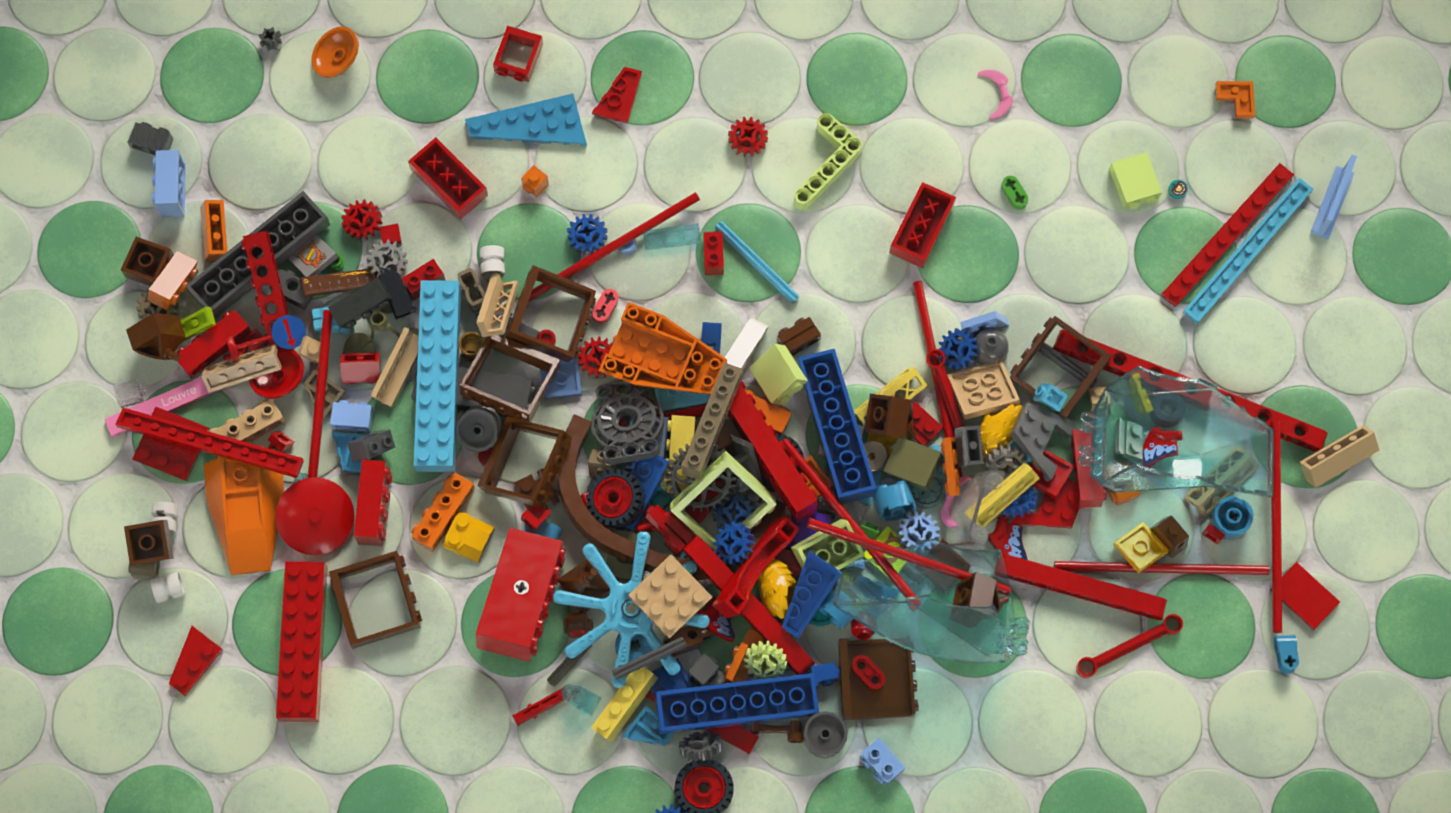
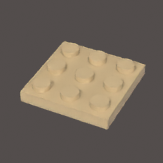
(983, 389)
(669, 596)

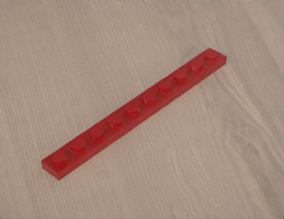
(1227, 235)
(209, 442)

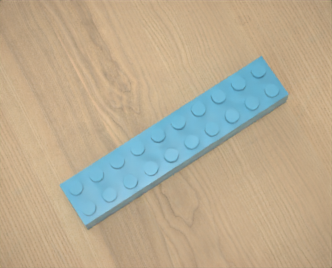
(437, 376)

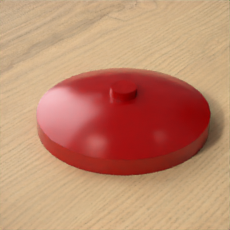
(314, 516)

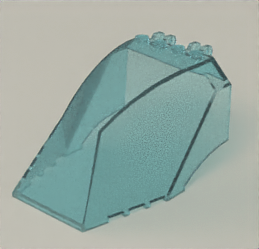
(1219, 445)
(930, 620)

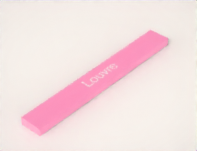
(168, 401)

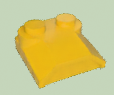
(467, 536)

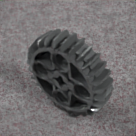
(728, 476)

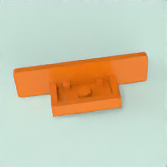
(736, 671)

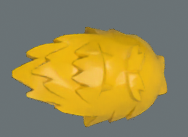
(997, 428)
(776, 588)

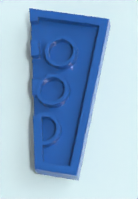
(650, 474)
(811, 590)

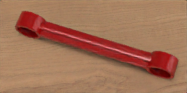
(946, 390)
(1129, 646)

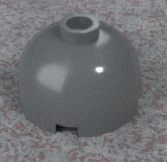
(992, 346)

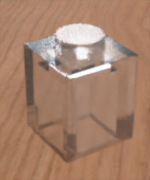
(129, 393)

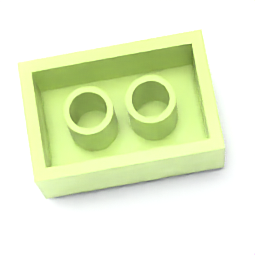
(829, 548)

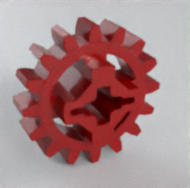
(750, 129)
(353, 218)
(590, 359)

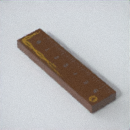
(335, 282)

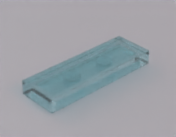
(672, 236)

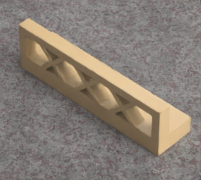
(491, 306)
(247, 367)
(397, 369)
(1207, 502)

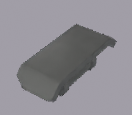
(747, 458)

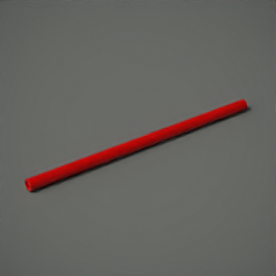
(619, 242)
(933, 360)
(320, 394)
(843, 514)
(1276, 533)
(895, 552)
(1164, 568)

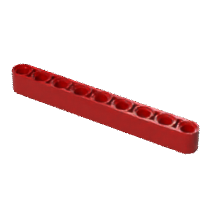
(1084, 587)
(753, 611)

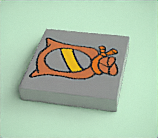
(313, 257)

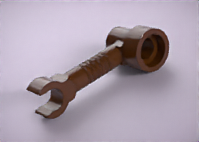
(794, 730)

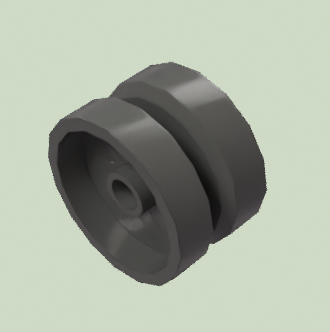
(478, 439)
(822, 746)

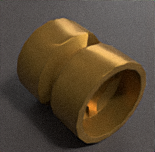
(470, 345)

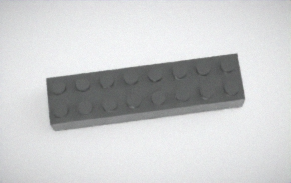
(229, 277)

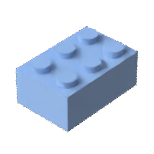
(169, 183)

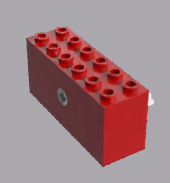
(520, 595)

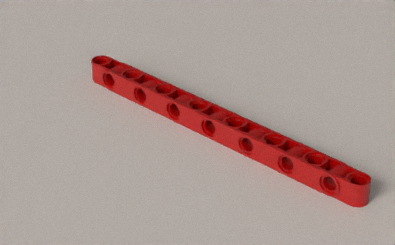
(1311, 439)

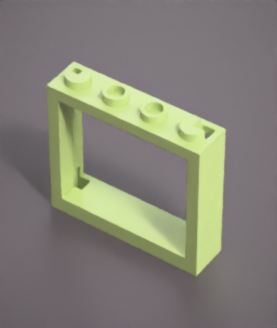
(710, 475)

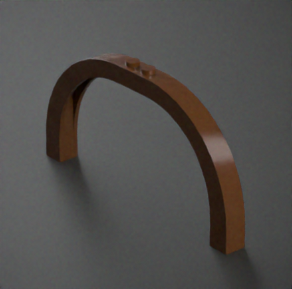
(602, 537)

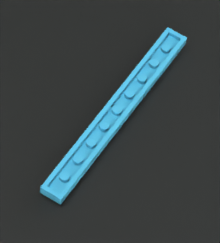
(1247, 251)

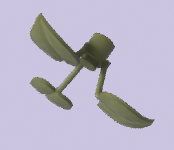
(359, 341)

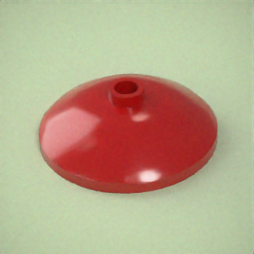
(292, 371)

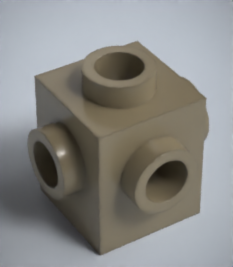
(597, 463)

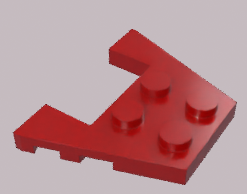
(1054, 512)

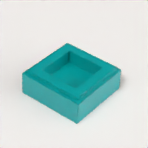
(661, 498)

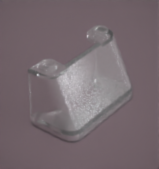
(966, 508)

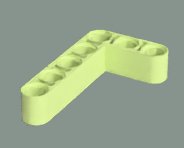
(830, 164)

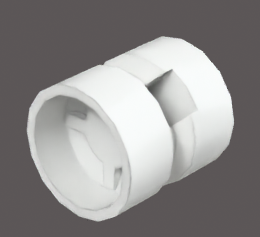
(492, 261)
(166, 511)
(167, 587)

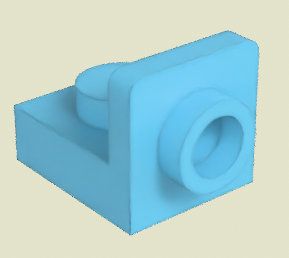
(1050, 396)

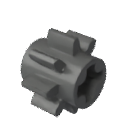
(270, 33)

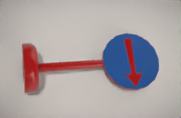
(285, 332)

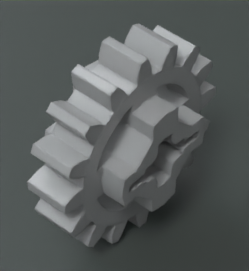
(380, 256)
(1005, 460)

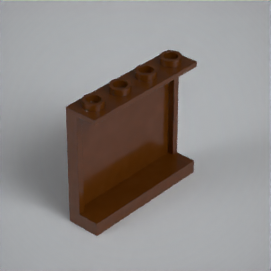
(896, 695)

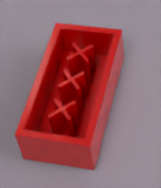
(448, 178)
(922, 225)
(371, 503)

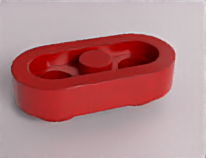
(869, 672)

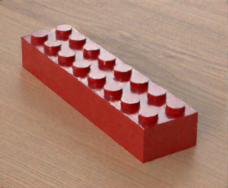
(772, 456)
(301, 642)

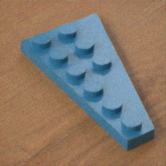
(539, 122)

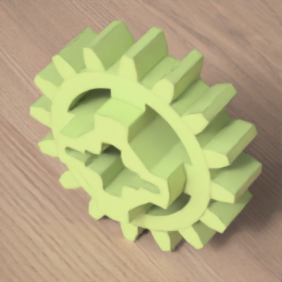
(755, 657)

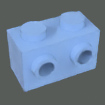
(352, 416)
(882, 762)

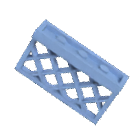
(1333, 199)

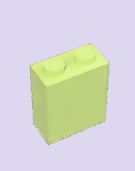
(1135, 181)
(778, 374)

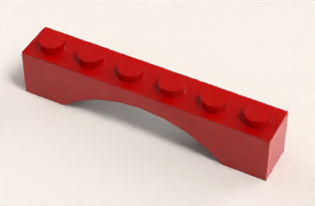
(738, 589)

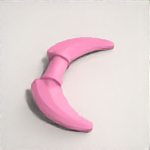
(1006, 100)
(947, 508)

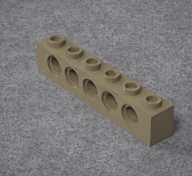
(712, 421)

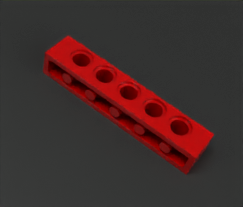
(272, 278)

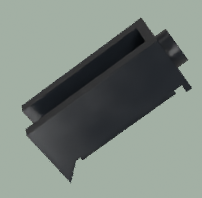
(401, 303)

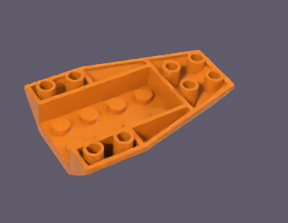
(660, 354)
(243, 512)

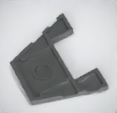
(1033, 431)

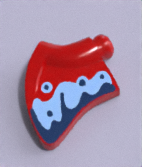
(1160, 445)
(1008, 538)
(718, 623)

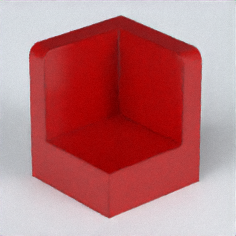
(535, 517)

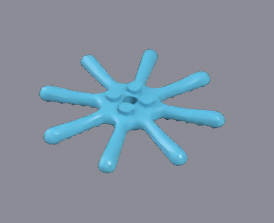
(614, 608)

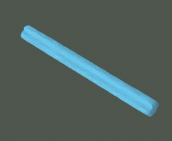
(757, 262)

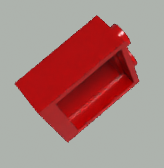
(521, 37)

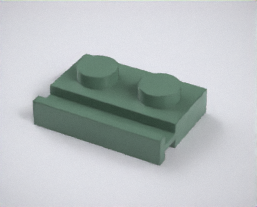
(1129, 440)

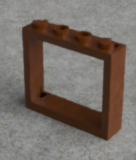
(562, 284)
(1038, 341)
(518, 352)
(502, 451)
(338, 574)

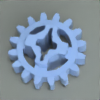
(922, 524)

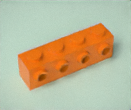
(443, 511)

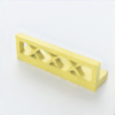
(890, 389)
(1009, 491)

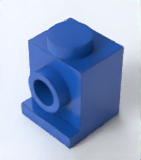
(825, 674)

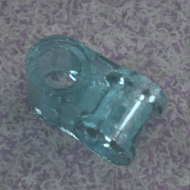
(581, 698)

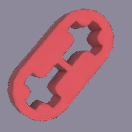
(601, 303)

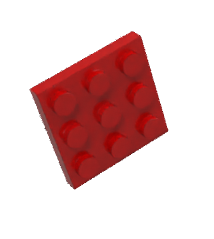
(167, 456)

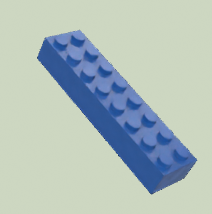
(837, 427)
(736, 703)

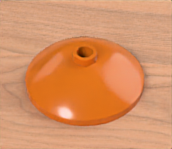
(335, 52)

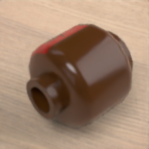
(577, 624)

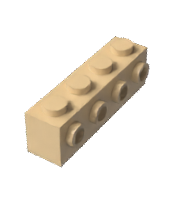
(252, 422)
(1339, 456)

